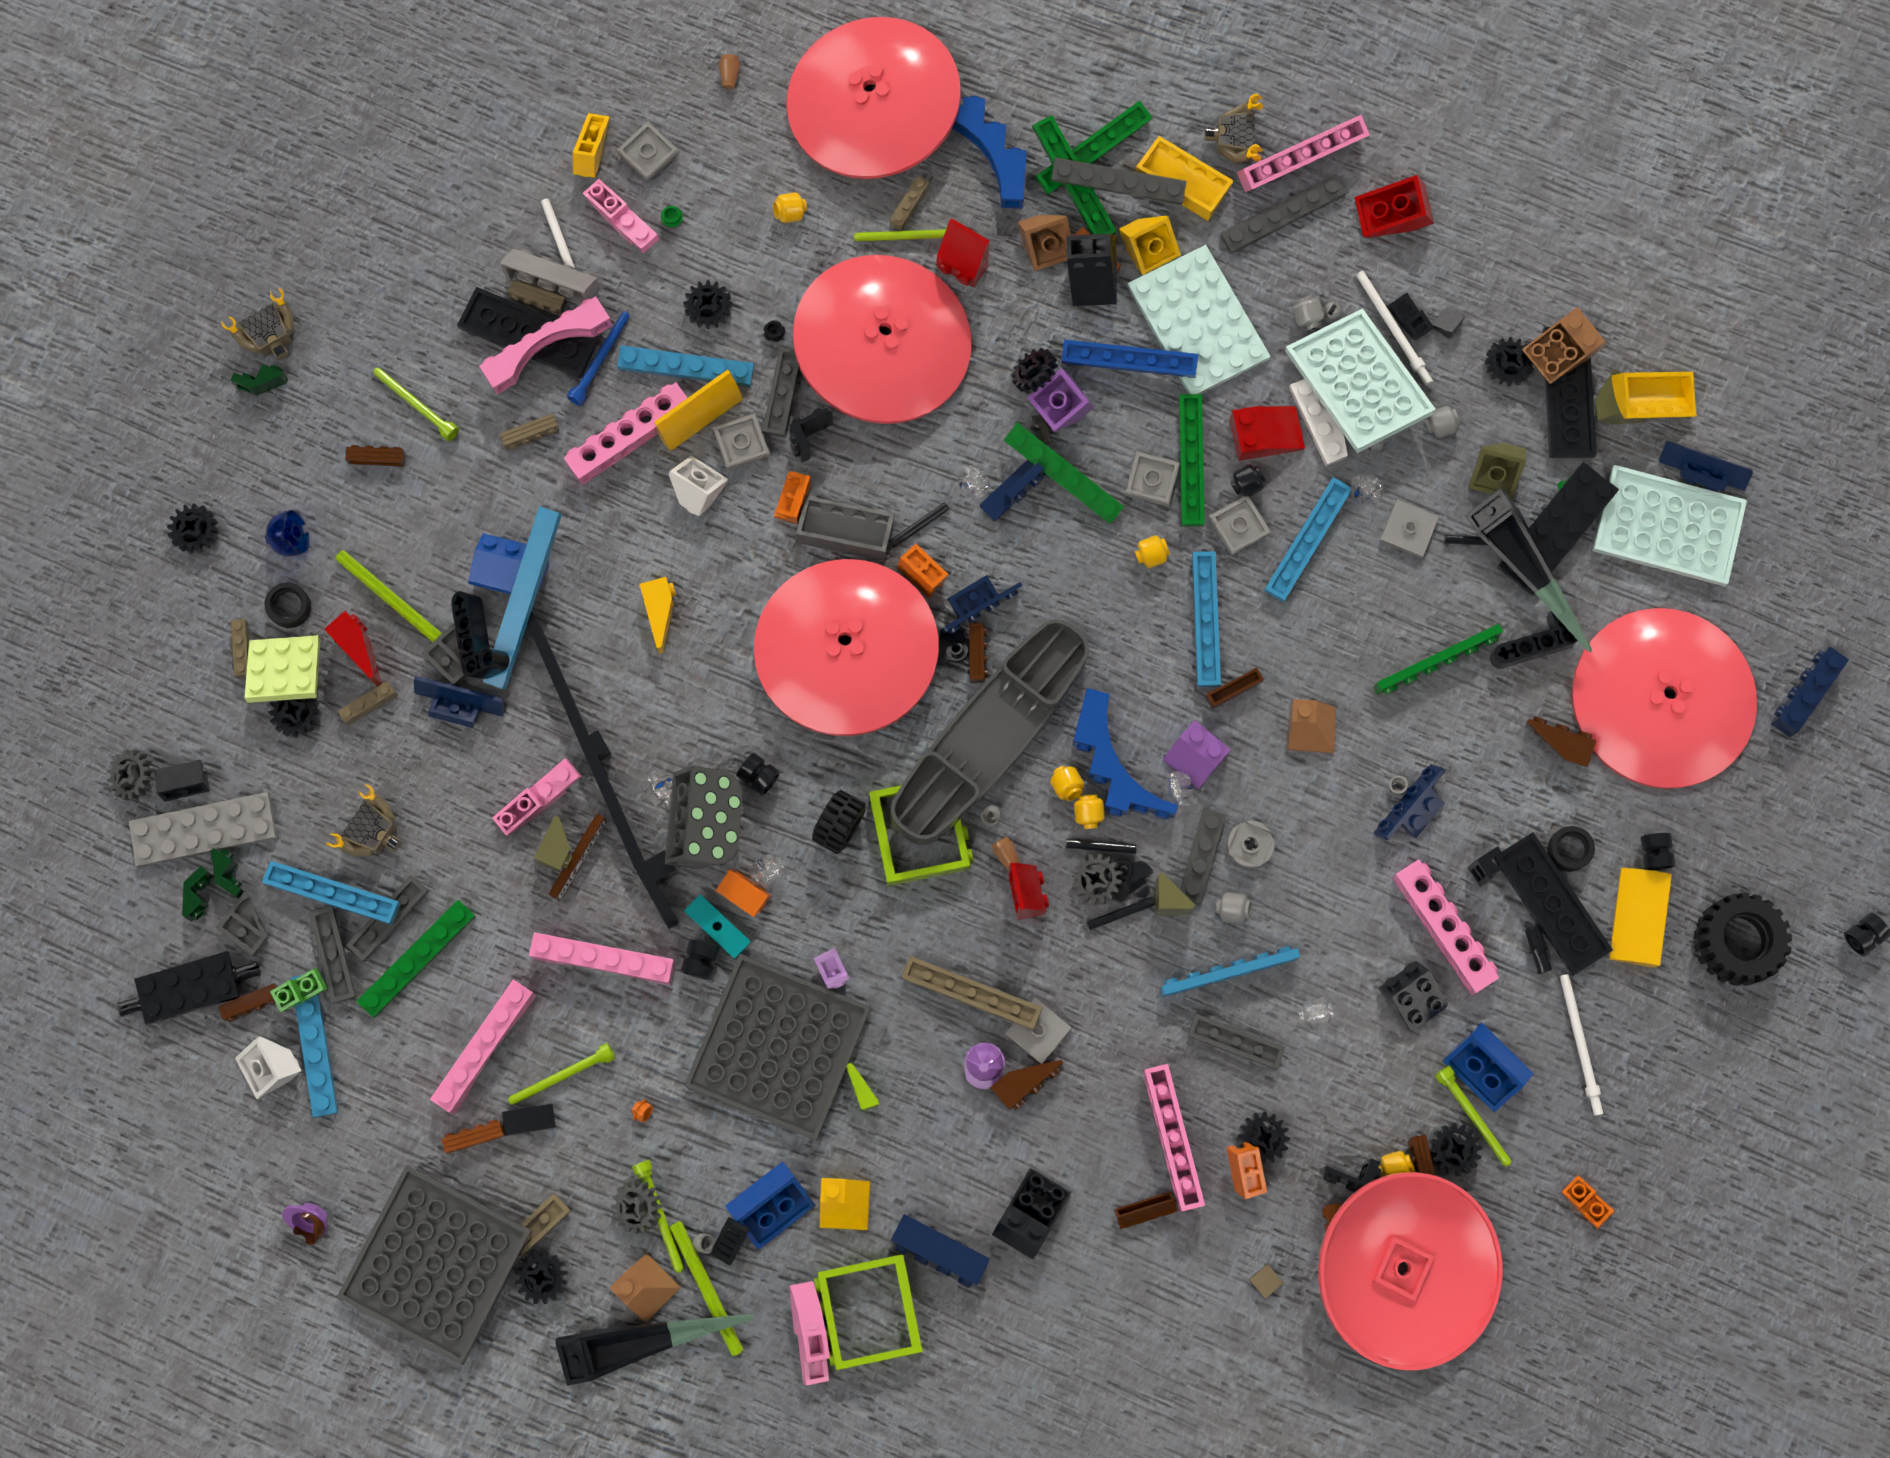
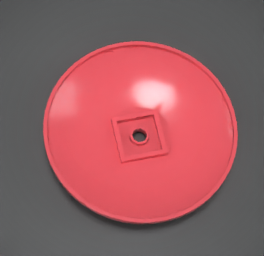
(880, 129)
(875, 373)
(855, 684)
(1641, 730)
(1449, 1276)

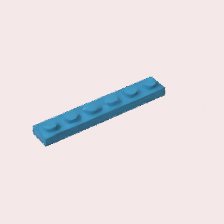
(682, 365)
(1308, 539)
(1206, 619)
(331, 892)
(1238, 968)
(316, 1057)

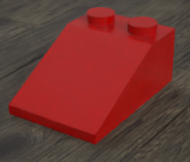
(1394, 208)
(963, 254)
(1266, 431)
(351, 637)
(1027, 891)

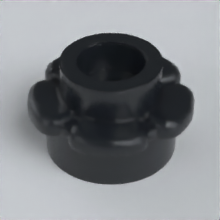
(774, 325)

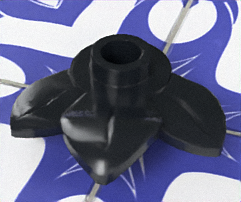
(948, 644)
(1134, 880)

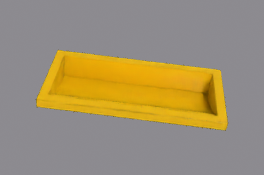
(1204, 185)
(1655, 394)
(698, 410)
(1640, 917)

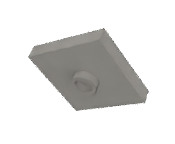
(647, 151)
(741, 441)
(1152, 478)
(1239, 525)
(1409, 528)
(1045, 1037)

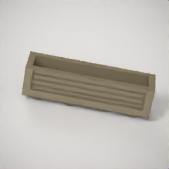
(909, 203)
(534, 296)
(530, 431)
(240, 647)
(367, 703)

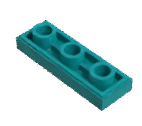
(707, 917)

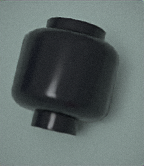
(1248, 480)

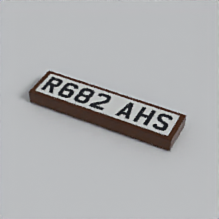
(578, 857)

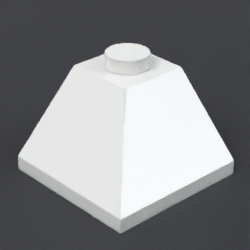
(696, 485)
(267, 1066)

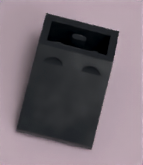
(1092, 269)
(1031, 1213)

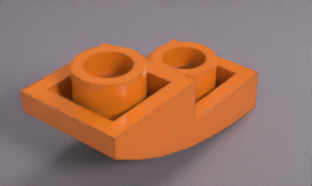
(1587, 1202)

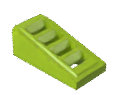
(864, 1094)

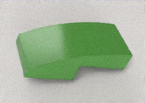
(299, 990)

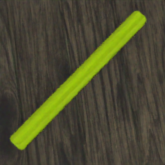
(388, 595)
(705, 1285)

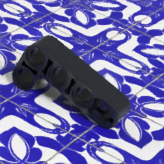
(472, 638)
(1533, 644)

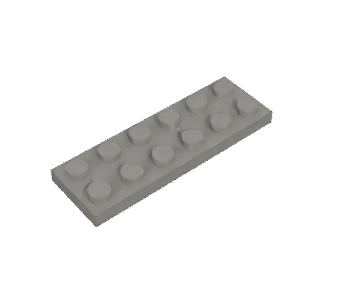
(202, 828)

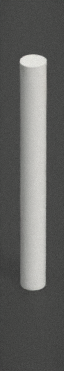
(556, 232)

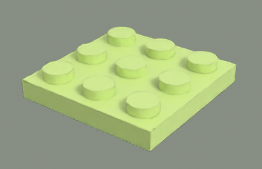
(282, 669)

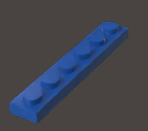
(1130, 358)

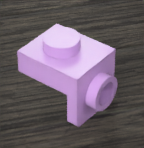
(831, 969)

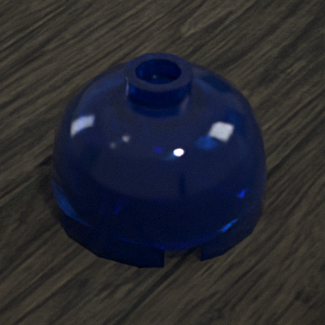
(286, 534)

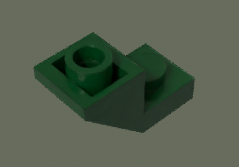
(266, 380)
(223, 868)
(193, 905)

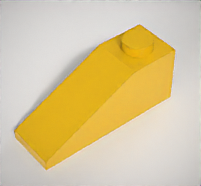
(590, 145)
(659, 607)

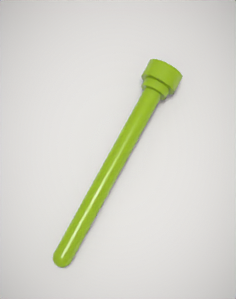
(899, 235)
(447, 429)
(602, 1055)
(1447, 1078)
(643, 1171)

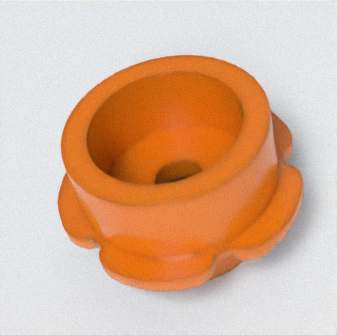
(642, 1111)

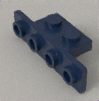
(1704, 468)
(1013, 489)
(975, 598)
(456, 703)
(1415, 807)

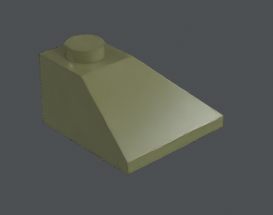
(1607, 408)
(1498, 468)
(554, 848)

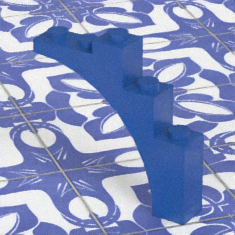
(990, 138)
(1105, 766)

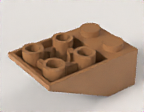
(1564, 346)

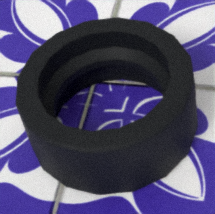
(279, 590)
(1586, 839)

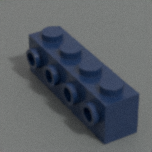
(1809, 692)
(940, 1251)

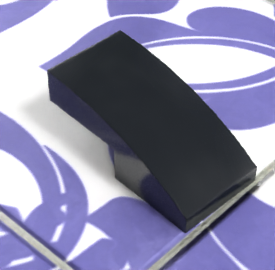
(1409, 317)
(528, 1119)

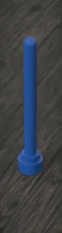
(577, 394)

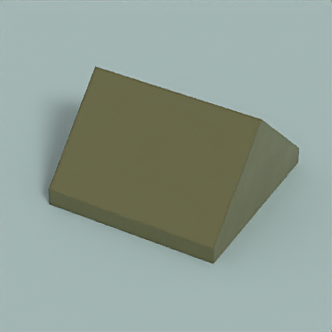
(1170, 899)

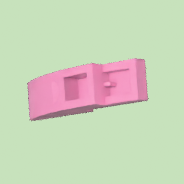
(620, 217)
(537, 798)
(811, 1332)

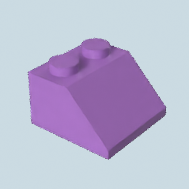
(1061, 401)
(1197, 754)

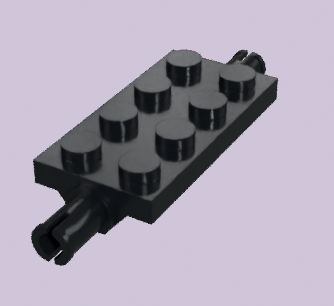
(187, 988)

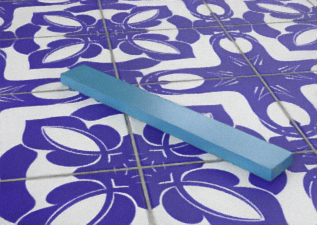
(525, 590)

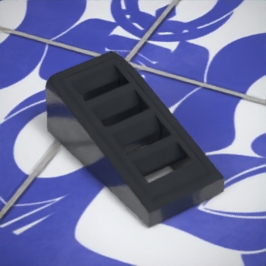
(728, 1243)

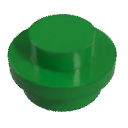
(671, 216)

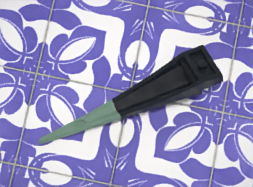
(1507, 533)
(604, 1350)

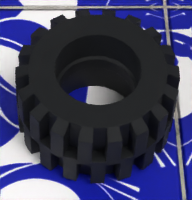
(838, 821)

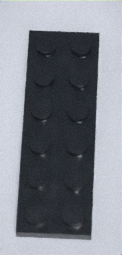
(508, 322)
(1571, 414)
(1567, 517)
(1553, 904)

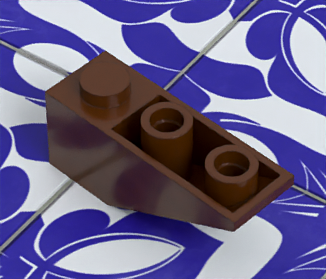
(1568, 745)
(1019, 1083)

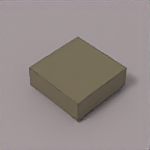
(1266, 1281)

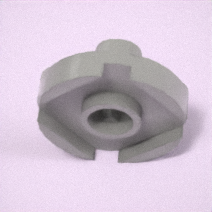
(1245, 832)

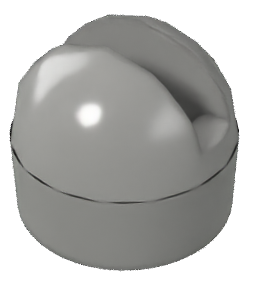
(1336, 314)
(1401, 781)
(990, 820)
(703, 1243)

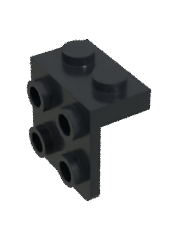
(804, 427)
(1414, 995)
(1367, 1174)

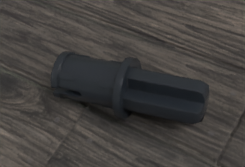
(1538, 949)

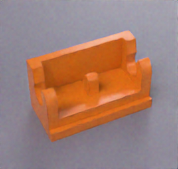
(793, 497)
(922, 570)
(743, 892)
(1246, 1170)

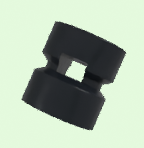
(757, 773)
(1657, 843)
(1867, 934)
(699, 959)

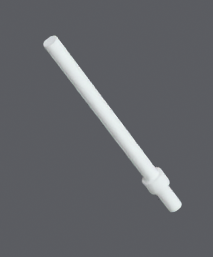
(1416, 364)
(1592, 1090)

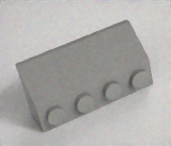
(550, 276)

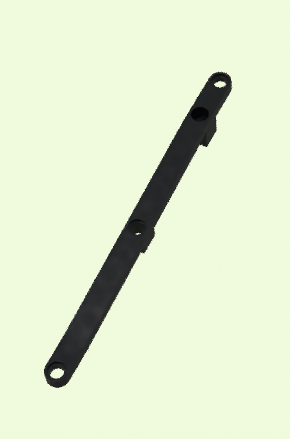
(653, 870)

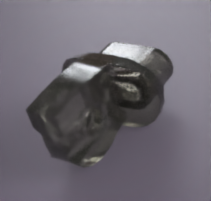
(1041, 425)

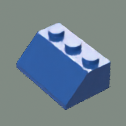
(497, 563)
(1488, 1067)
(770, 1205)

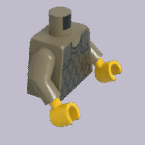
(1237, 132)
(266, 329)
(369, 828)

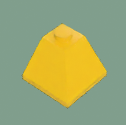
(1150, 242)
(844, 1204)

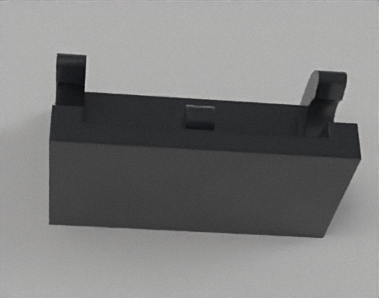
(181, 780)
(1484, 869)

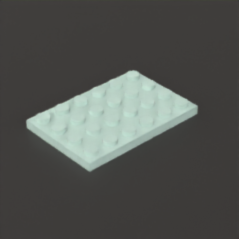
(1199, 314)
(1360, 380)
(1670, 526)

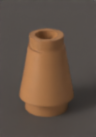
(729, 70)
(1005, 852)

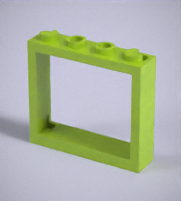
(918, 874)
(826, 1308)

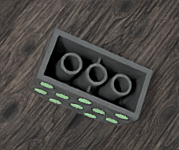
(703, 818)

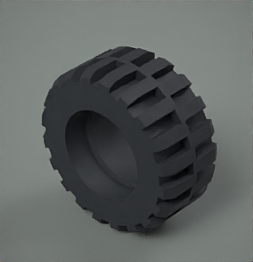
(1769, 926)

